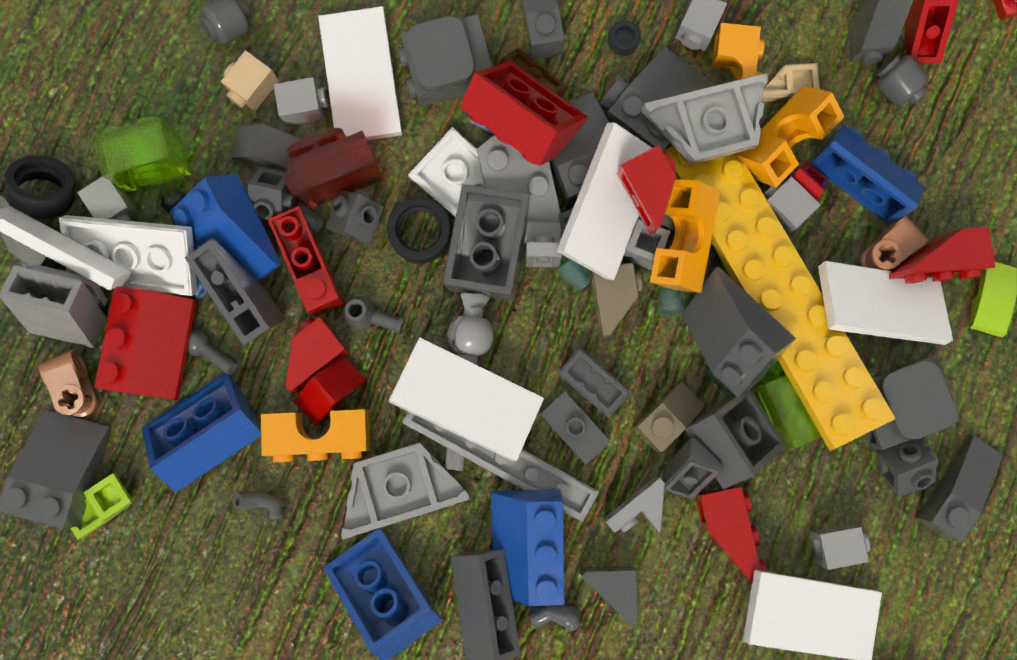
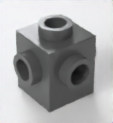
(270, 193)
(355, 215)
(908, 467)

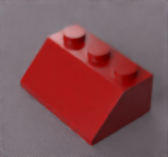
(522, 112)
(145, 343)

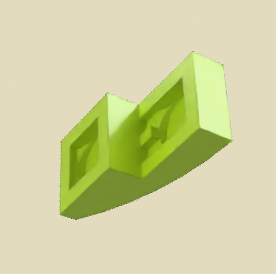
(995, 301)
(103, 503)

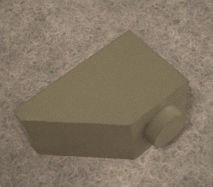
(614, 297)
(669, 417)

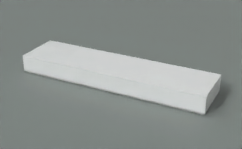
(62, 249)

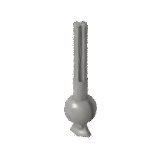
(470, 338)

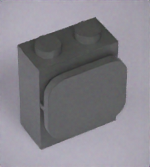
(443, 57)
(917, 400)

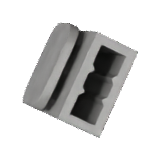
(56, 303)

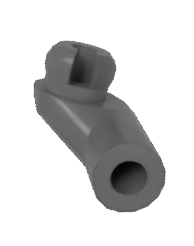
(260, 499)
(561, 614)

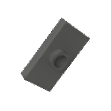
(593, 382)
(575, 428)

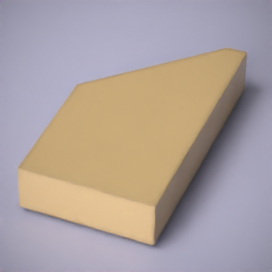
(790, 81)

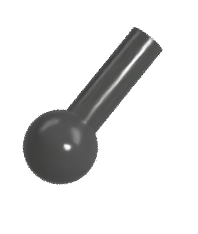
(200, 345)

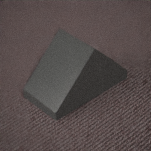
(262, 146)
(617, 587)

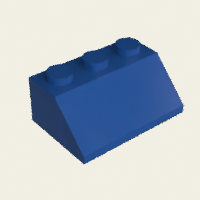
(868, 175)
(200, 432)
(532, 537)

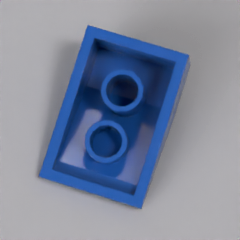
(223, 211)
(382, 595)

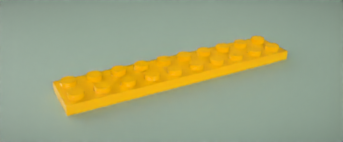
(768, 268)

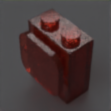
(330, 164)

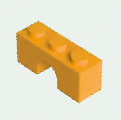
(738, 49)
(806, 115)
(693, 212)
(285, 436)

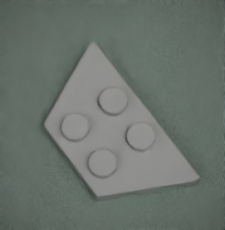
(711, 119)
(508, 170)
(398, 489)

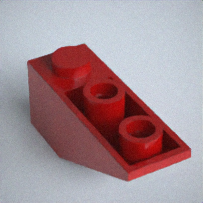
(954, 253)
(306, 262)
(728, 524)

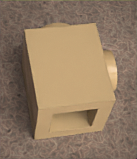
(248, 81)

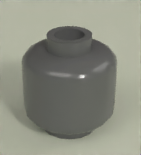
(224, 20)
(902, 80)

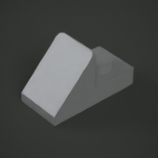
(542, 243)
(646, 500)

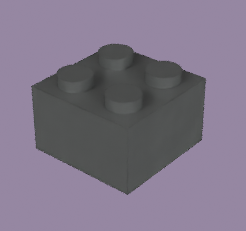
(738, 437)

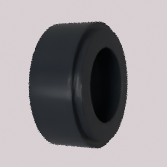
(624, 38)

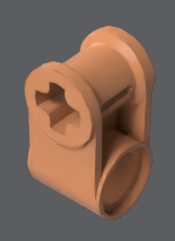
(894, 245)
(65, 379)

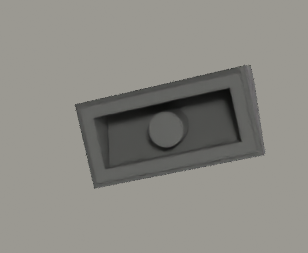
(690, 470)

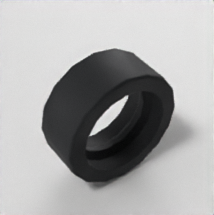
(42, 168)
(416, 205)

